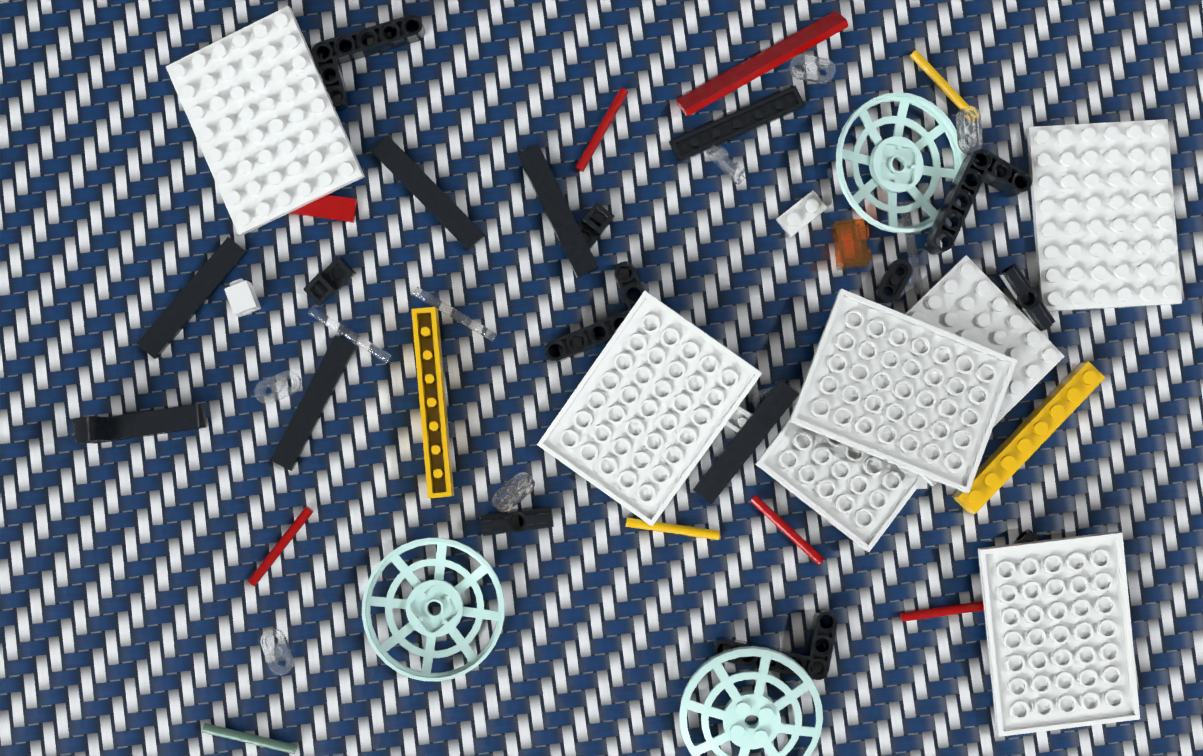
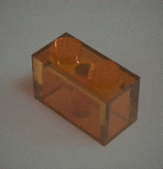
(850, 244)

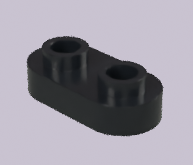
(893, 281)

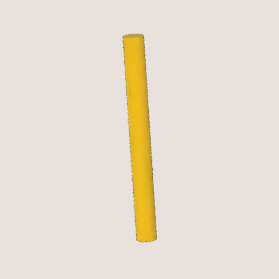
(938, 80)
(673, 528)

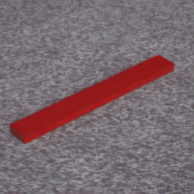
(762, 63)

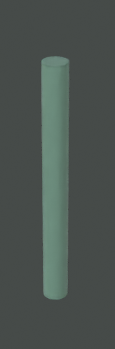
(249, 738)

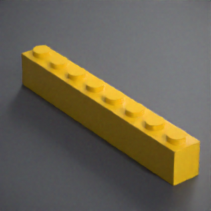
(432, 402)
(1030, 436)

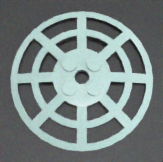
(905, 152)
(419, 615)
(751, 703)

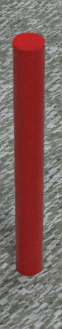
(601, 130)
(787, 530)
(280, 546)
(941, 611)

